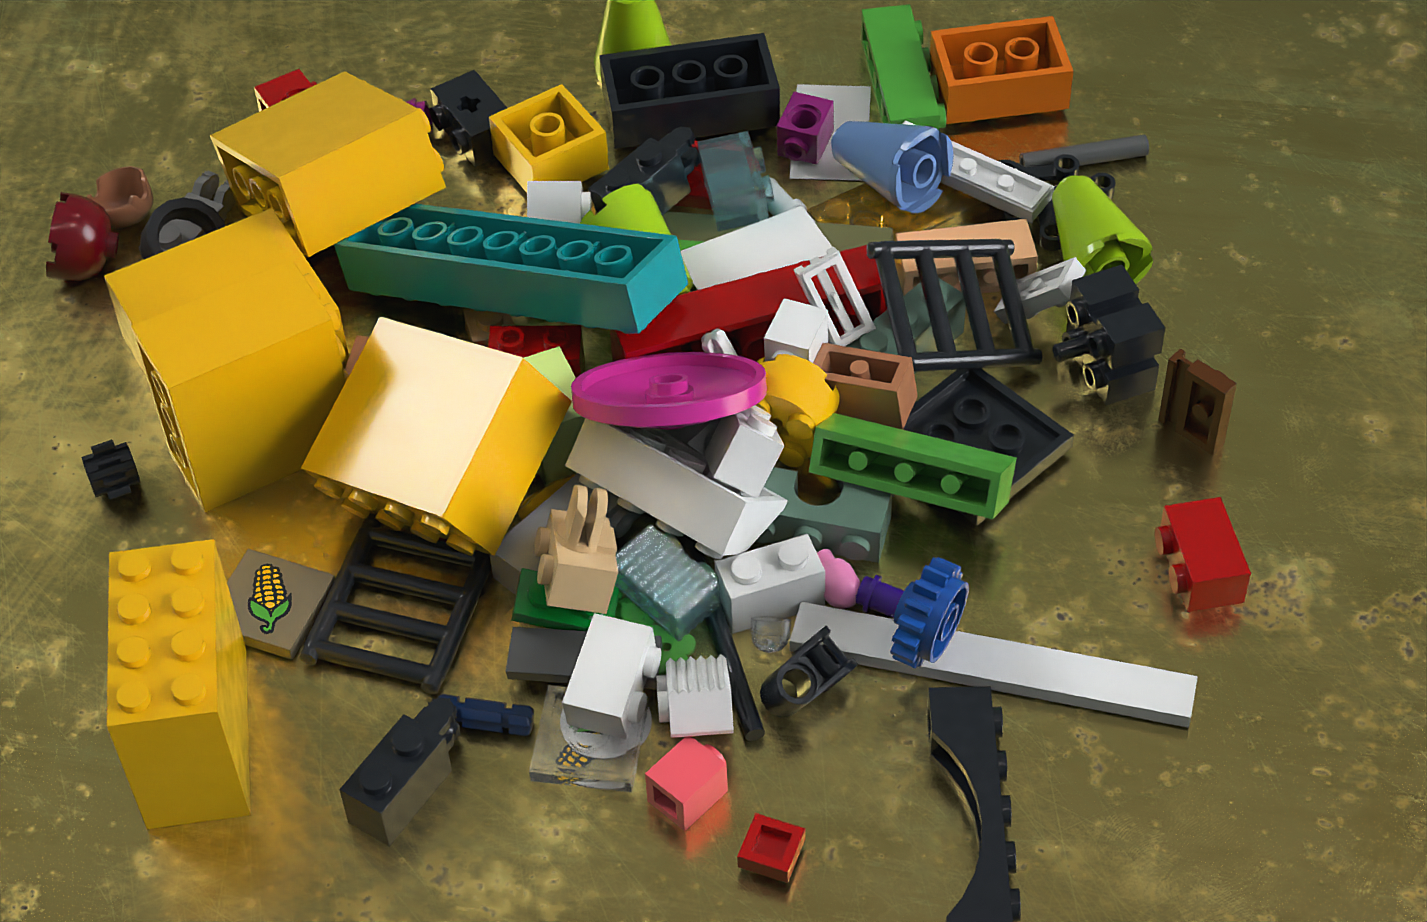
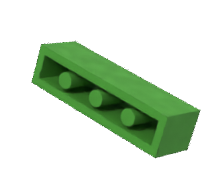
(900, 67)
(912, 465)

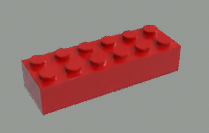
(746, 310)

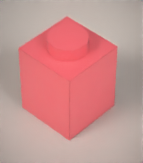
(687, 781)

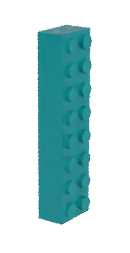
(517, 266)

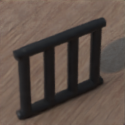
(962, 251)
(354, 570)

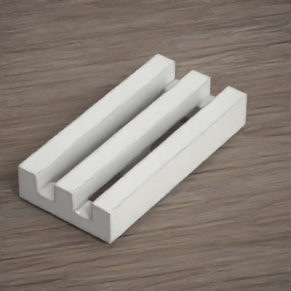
(818, 267)

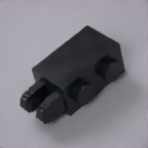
(656, 166)
(402, 772)

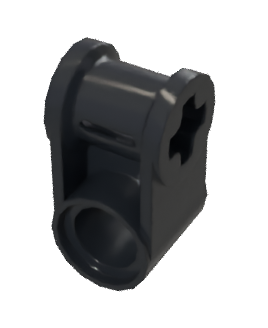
(811, 669)

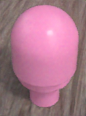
(840, 581)

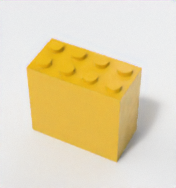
(331, 160)
(204, 267)
(243, 380)
(436, 436)
(178, 684)

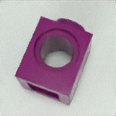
(805, 128)

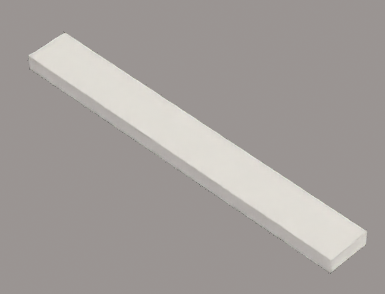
(1012, 667)

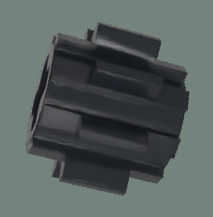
(111, 469)

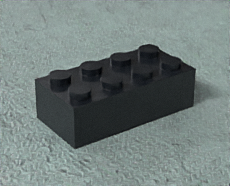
(696, 85)

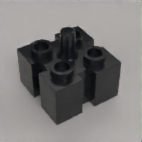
(1112, 335)

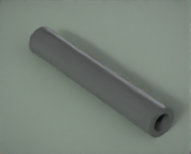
(1091, 152)

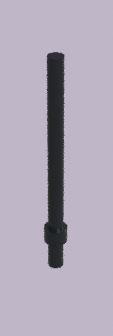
(725, 645)

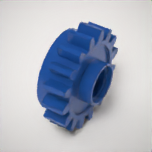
(929, 613)

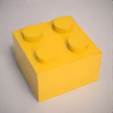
(549, 139)

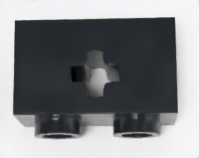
(463, 112)

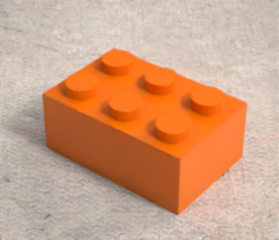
(1001, 69)

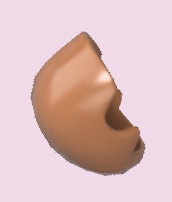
(124, 196)

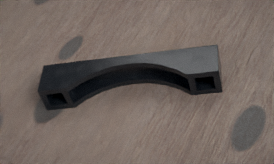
(964, 747)

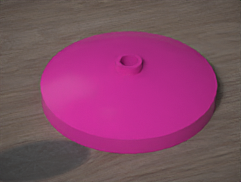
(669, 389)

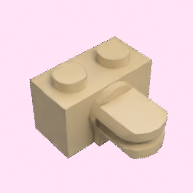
(578, 554)

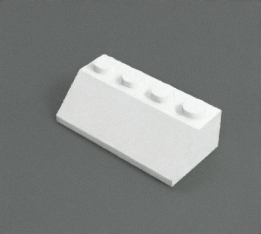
(673, 485)

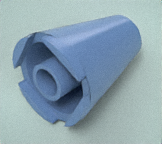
(896, 160)

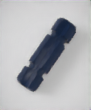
(493, 715)

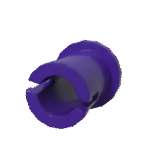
(878, 596)

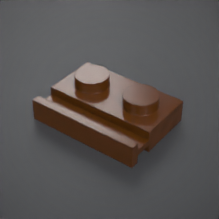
(1197, 401)

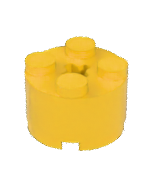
(797, 403)

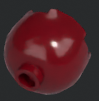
(80, 239)

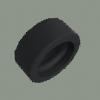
(183, 209)

